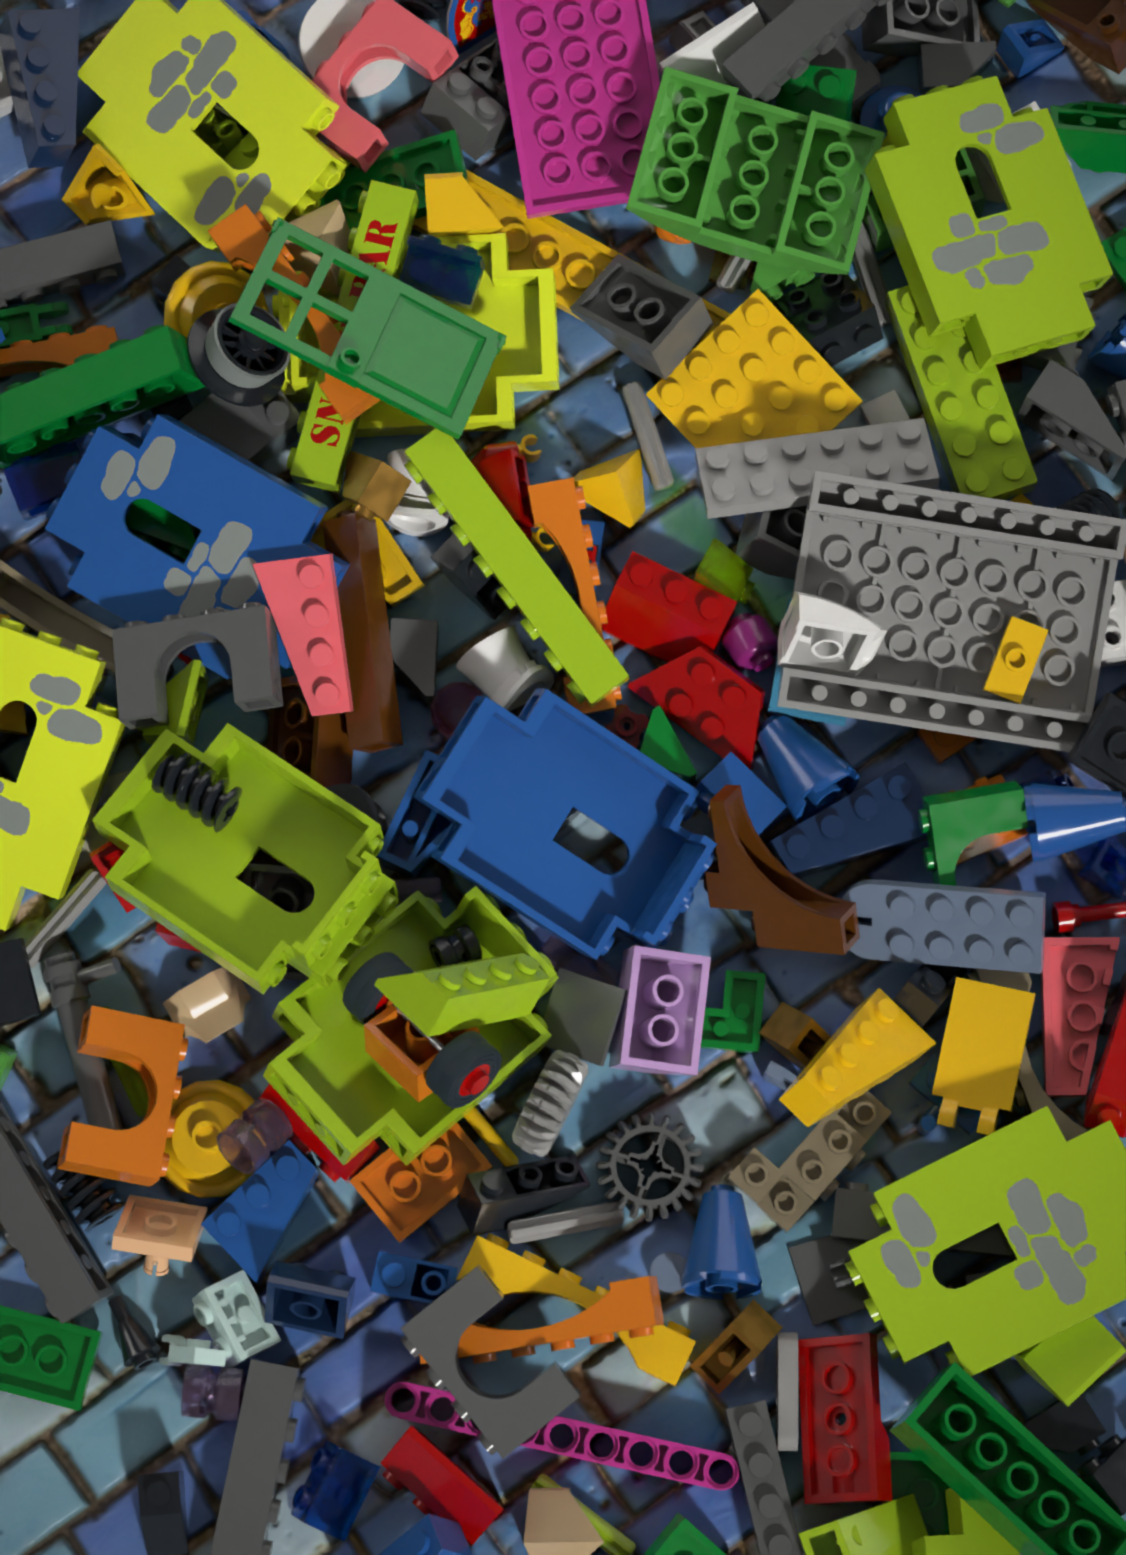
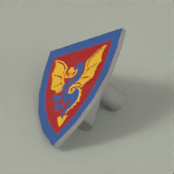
(469, 22)

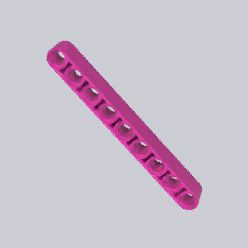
(580, 1445)

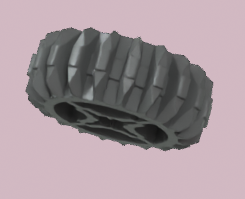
(660, 1134)

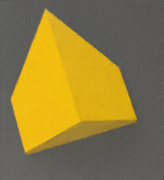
(104, 191)
(455, 207)
(616, 487)

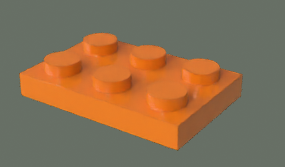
(414, 1193)

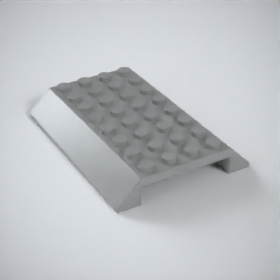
(943, 584)

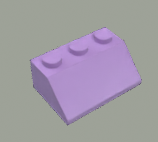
(661, 1011)

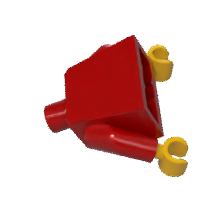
(506, 473)

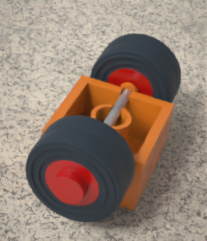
(451, 1064)

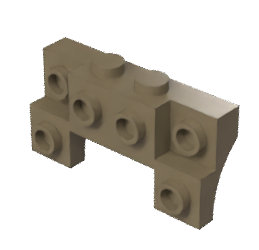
(813, 1166)

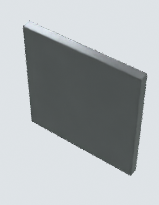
(583, 1016)
(825, 1280)

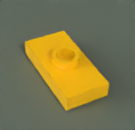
(1015, 659)

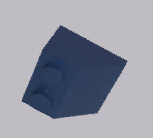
(309, 1299)

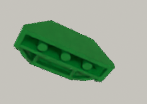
(1093, 134)

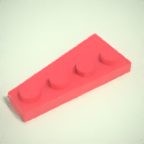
(309, 620)
(1072, 1007)

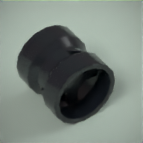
(457, 948)

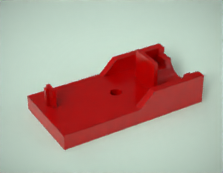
(851, 1458)

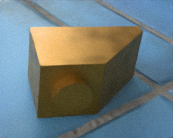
(373, 486)
(794, 1035)
(736, 1347)

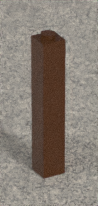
(365, 625)

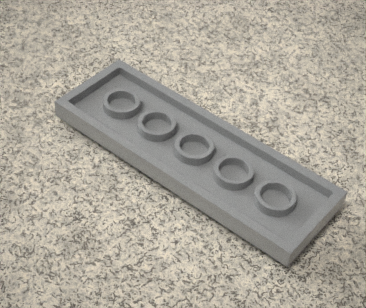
(781, 469)

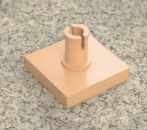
(159, 1231)

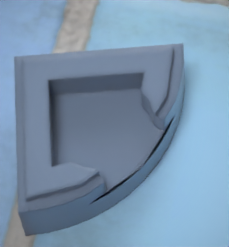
(778, 1076)

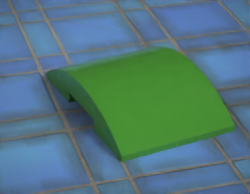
(753, 176)

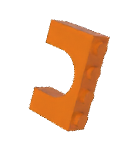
(154, 1052)

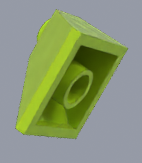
(184, 703)

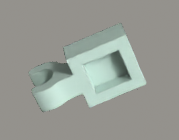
(191, 1352)

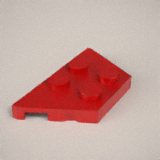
(707, 701)

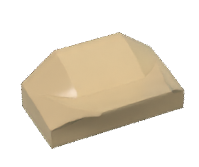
(209, 1005)

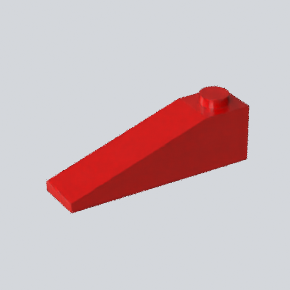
(1108, 1091)

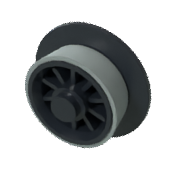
(234, 361)

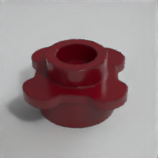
(637, 724)

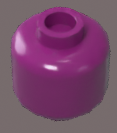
(750, 642)

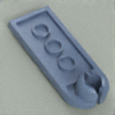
(950, 925)

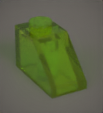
(725, 573)

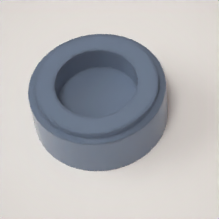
(669, 1271)

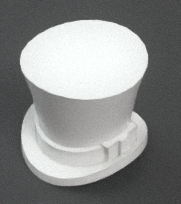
(414, 512)
(504, 669)

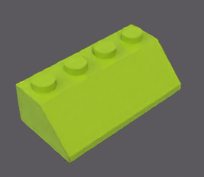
(467, 993)

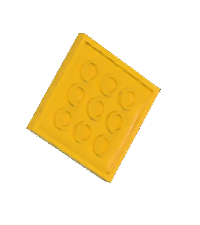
(753, 382)

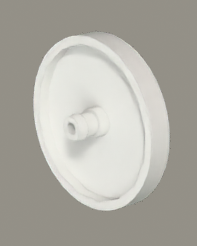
(320, 37)

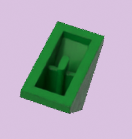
(665, 748)

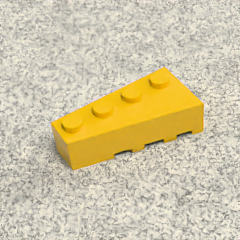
(861, 1053)

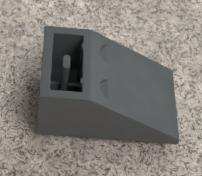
(472, 101)

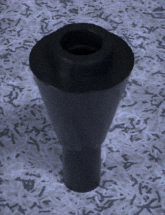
(135, 1342)

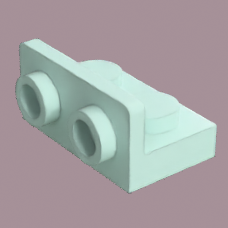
(234, 1318)

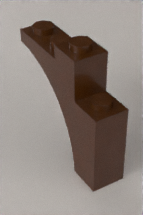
(751, 879)

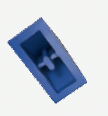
(1027, 46)

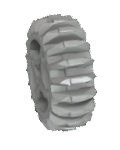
(550, 1103)

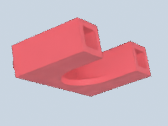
(381, 34)

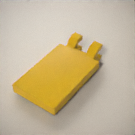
(982, 1051)

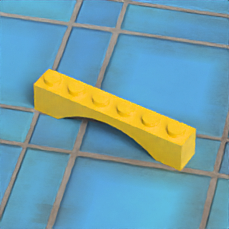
(657, 1355)

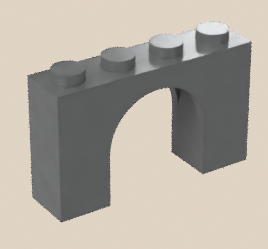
(147, 650)
(504, 1418)

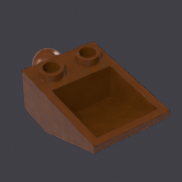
(1091, 26)

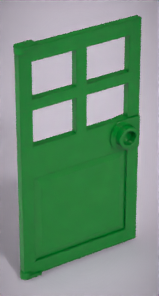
(393, 341)

